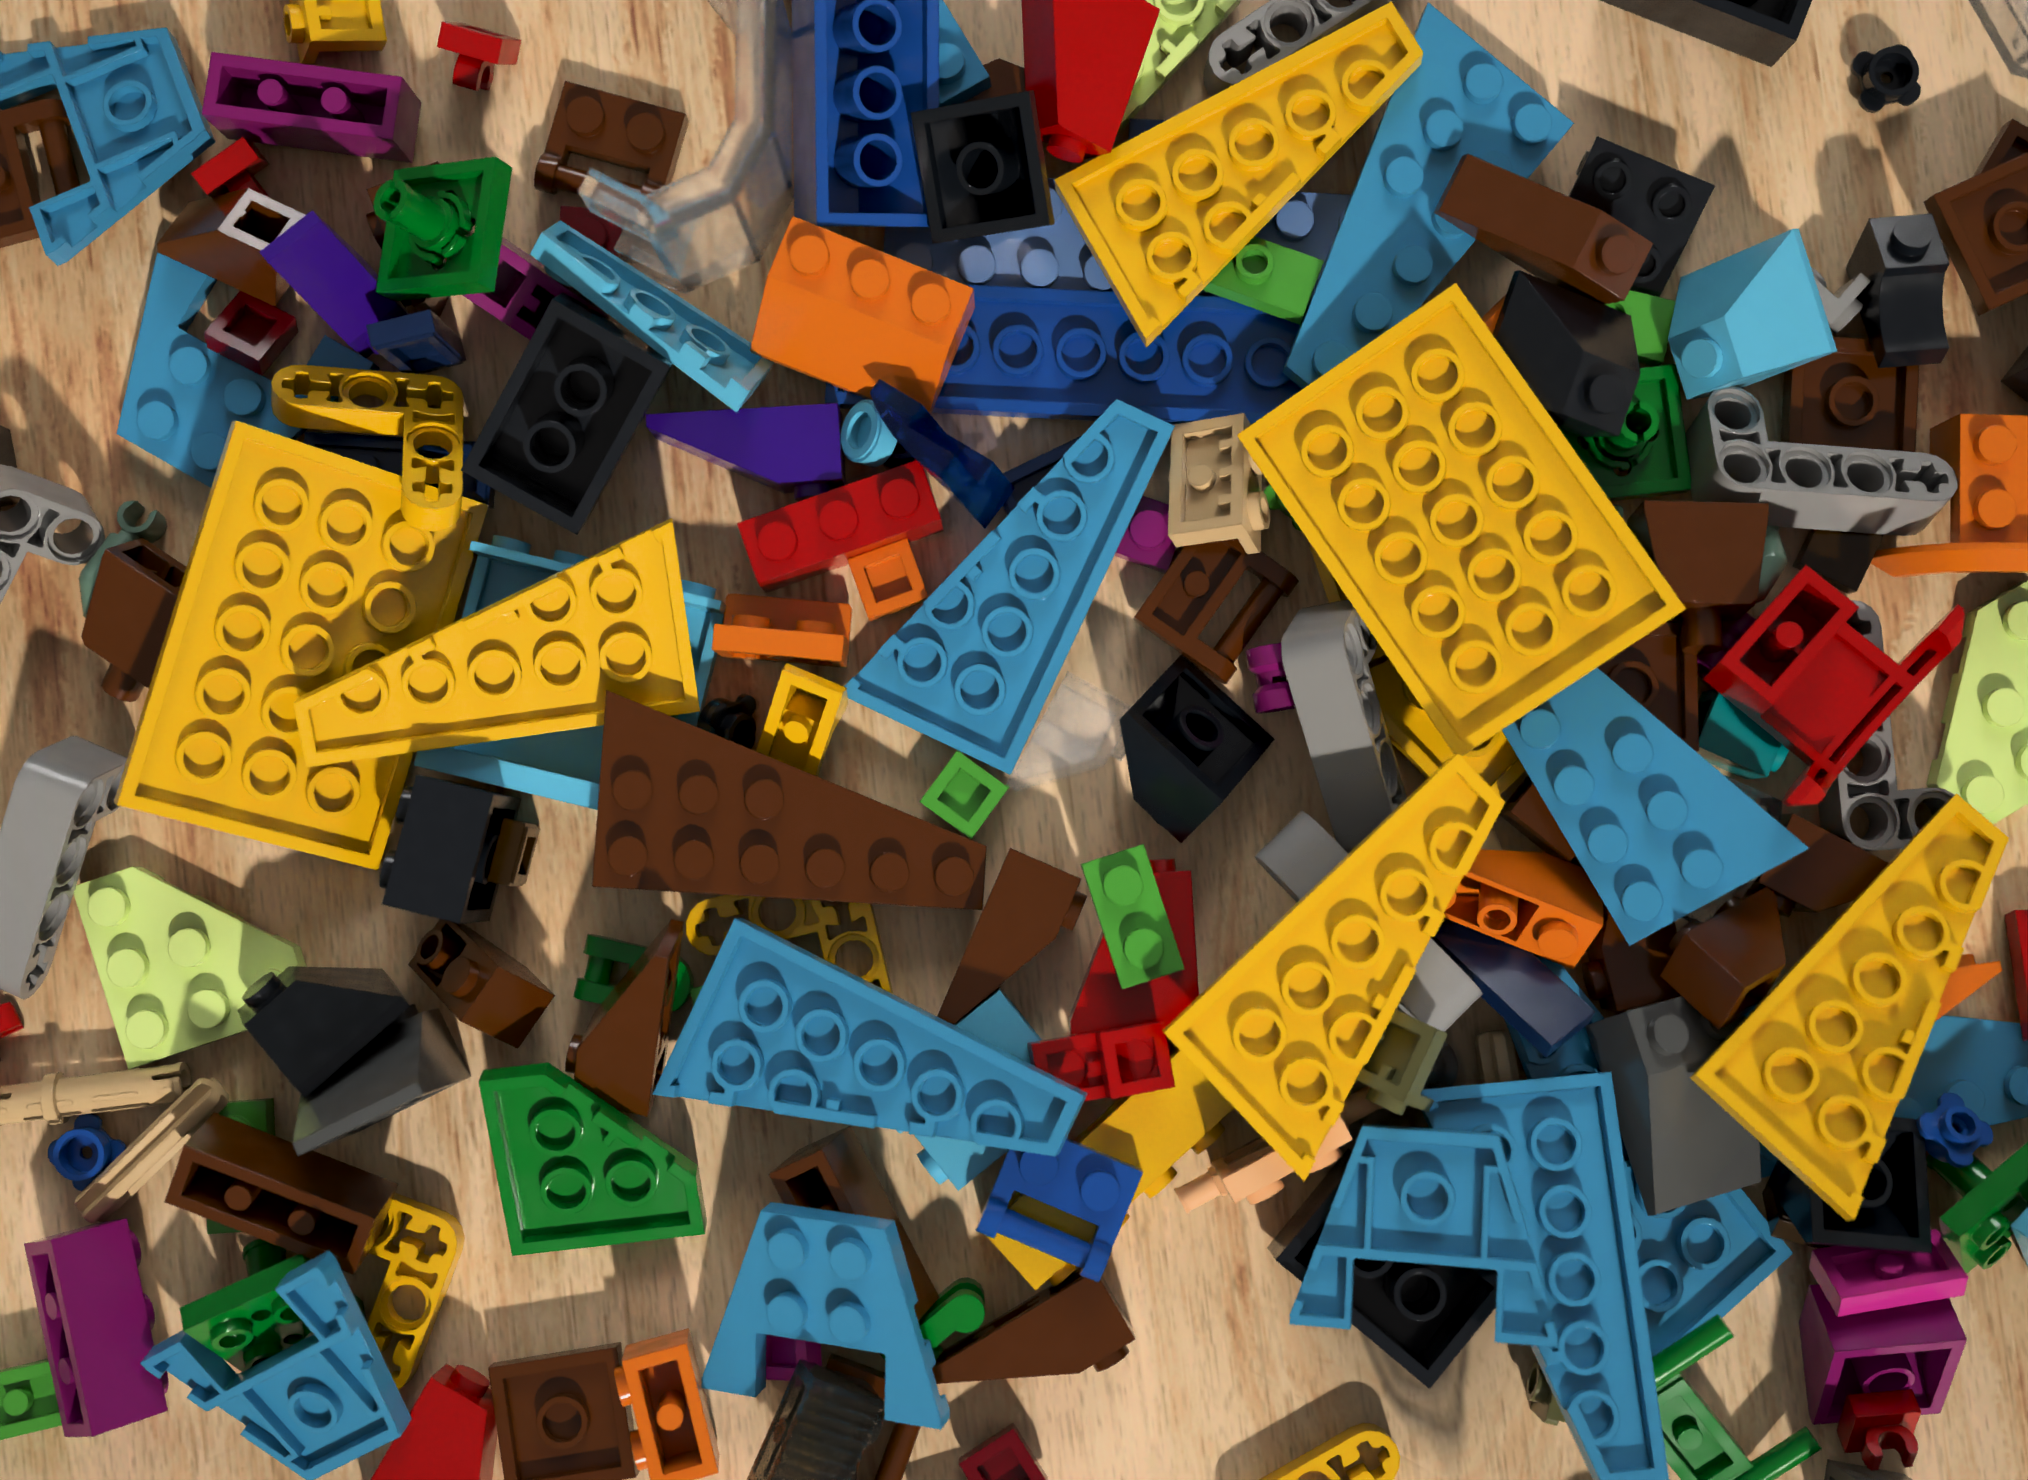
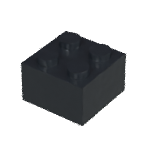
(446, 850)

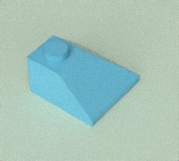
(1748, 318)

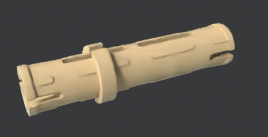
(62, 1097)

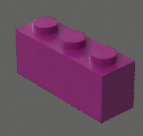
(312, 107)
(96, 1327)

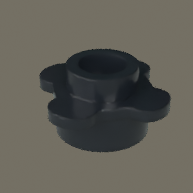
(1898, 65)
(731, 719)

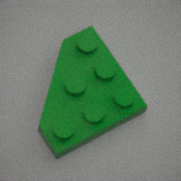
(580, 1168)

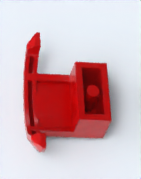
(1821, 680)

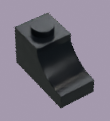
(1905, 289)

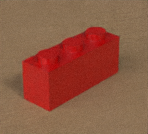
(839, 525)

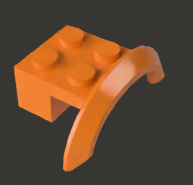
(1987, 507)

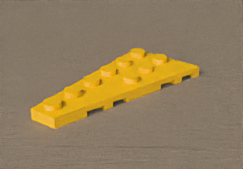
(1205, 182)
(521, 663)
(1319, 987)
(1847, 1024)

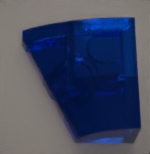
(958, 468)

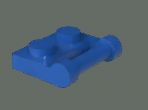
(1074, 1181)

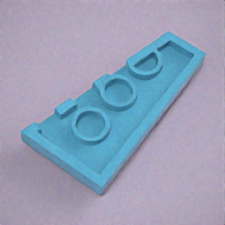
(657, 316)

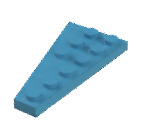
(1390, 239)
(1002, 623)
(1642, 806)
(1690, 1257)

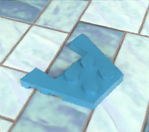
(130, 118)
(188, 395)
(1433, 1203)
(831, 1284)
(313, 1400)

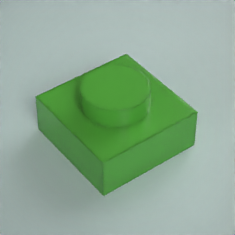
(964, 794)

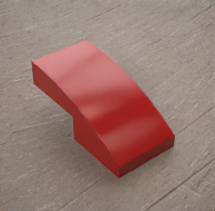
(1109, 1060)

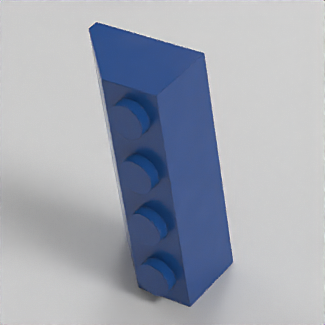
(854, 90)

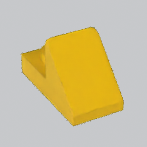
(802, 719)

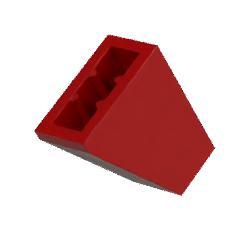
(1083, 69)
(1101, 1000)
(448, 1433)

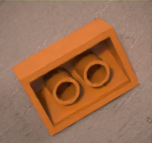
(859, 315)

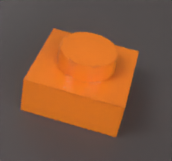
(888, 579)

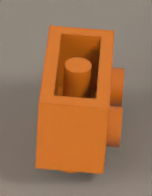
(669, 1407)

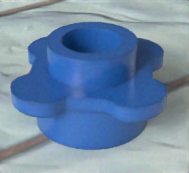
(1950, 1144)
(67, 1151)

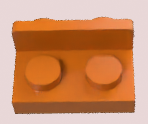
(784, 630)

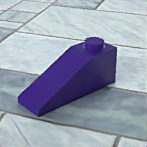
(332, 280)
(777, 446)

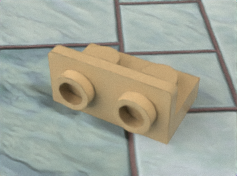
(1215, 485)

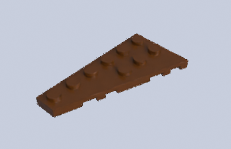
(730, 821)

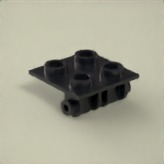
(1646, 198)

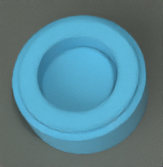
(866, 436)

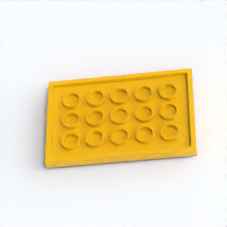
(1459, 521)
(285, 590)

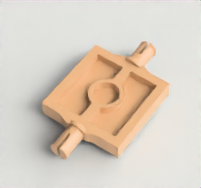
(1257, 1169)

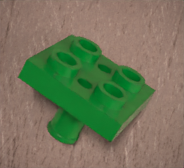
(431, 219)
(1652, 466)
(1991, 1201)
(249, 1317)

